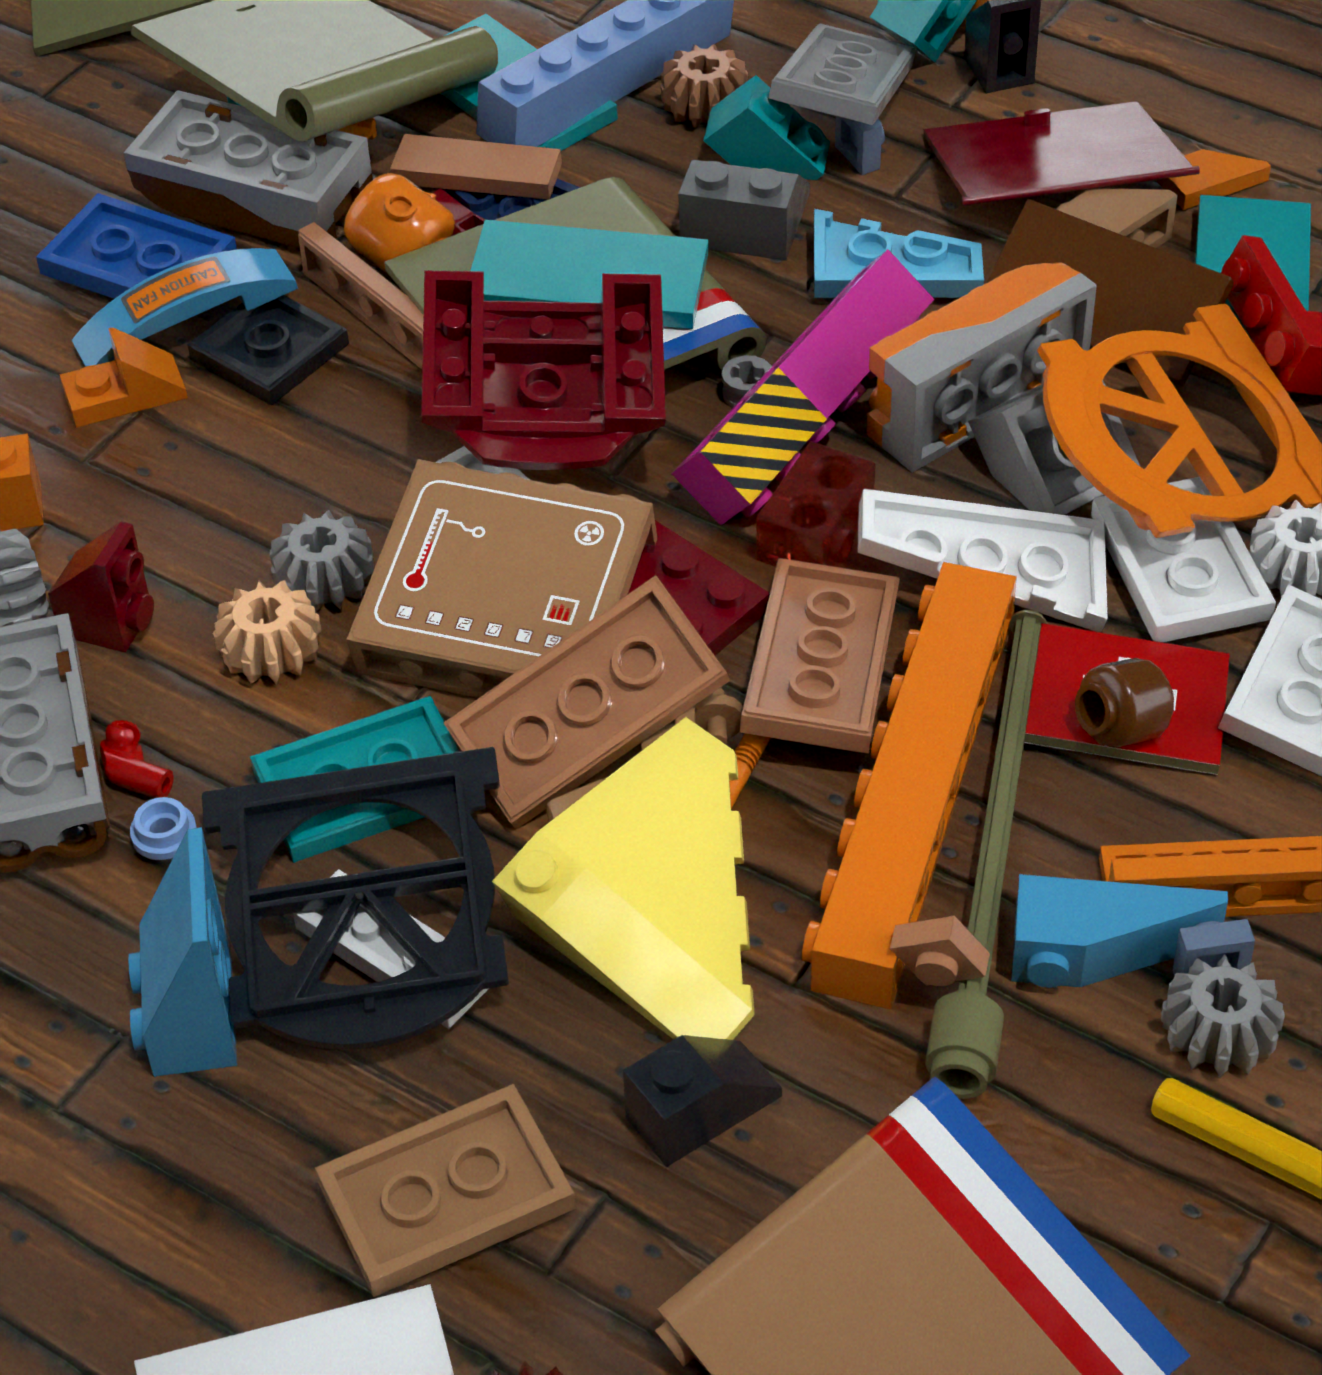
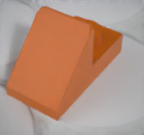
(133, 382)

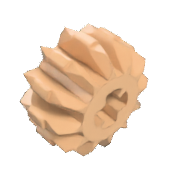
(267, 631)

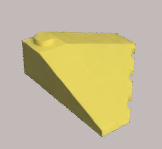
(645, 886)

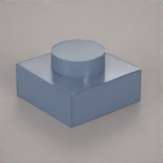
(860, 143)
(1211, 941)

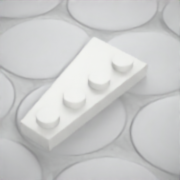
(1053, 555)

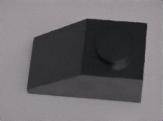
(1003, 43)
(694, 1093)

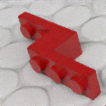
(1275, 317)

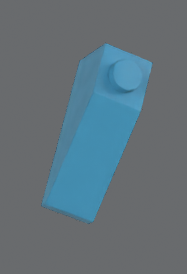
(1101, 929)

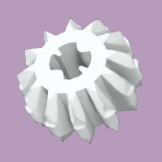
(1289, 548)

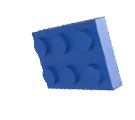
(121, 244)

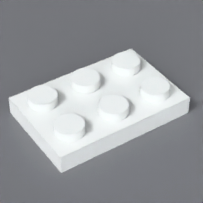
(1186, 579)

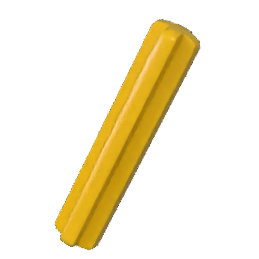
(1239, 1135)

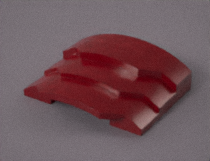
(543, 377)

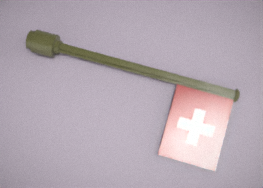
(1040, 710)

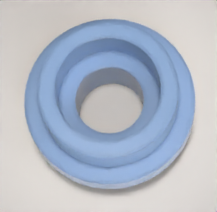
(160, 827)

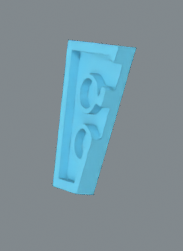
(938, 262)

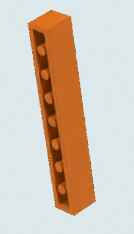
(912, 787)

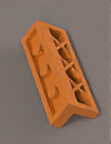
(1259, 874)

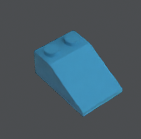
(184, 970)

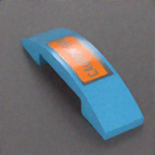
(183, 292)

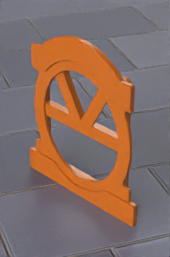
(1217, 340)

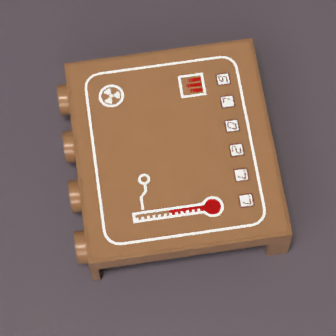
(491, 575)

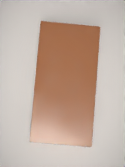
(821, 656)
(589, 699)

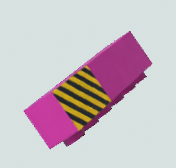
(800, 392)

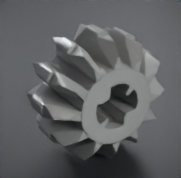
(323, 558)
(20, 581)
(1222, 1016)

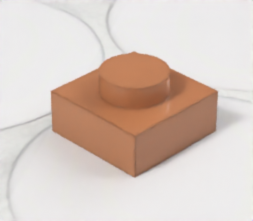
(940, 951)

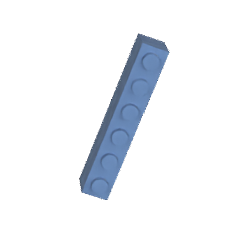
(593, 65)

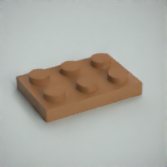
(444, 1189)

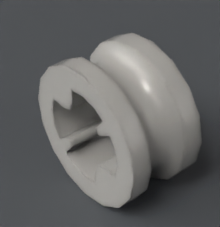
(739, 371)

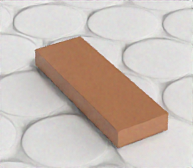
(478, 166)

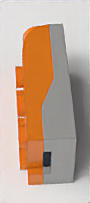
(972, 358)

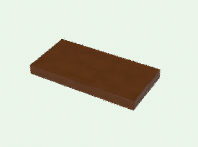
(1134, 281)

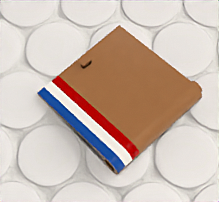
(917, 1261)

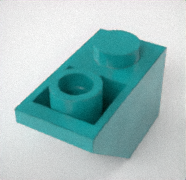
(765, 133)

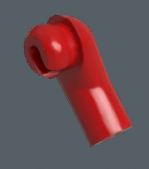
(125, 762)

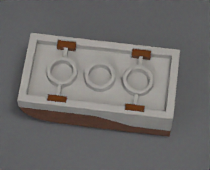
(242, 172)
(47, 748)

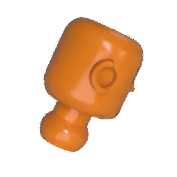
(394, 219)

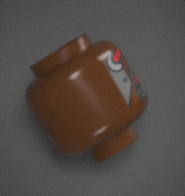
(1124, 702)

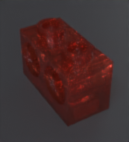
(815, 508)

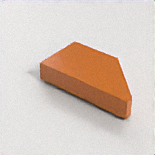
(1218, 176)

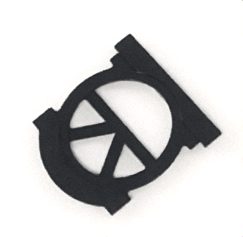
(445, 973)

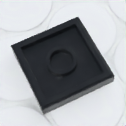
(268, 346)

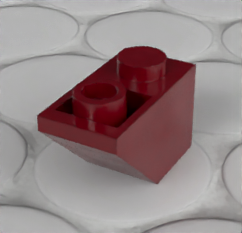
(105, 590)

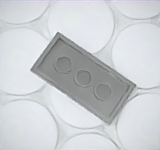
(843, 74)

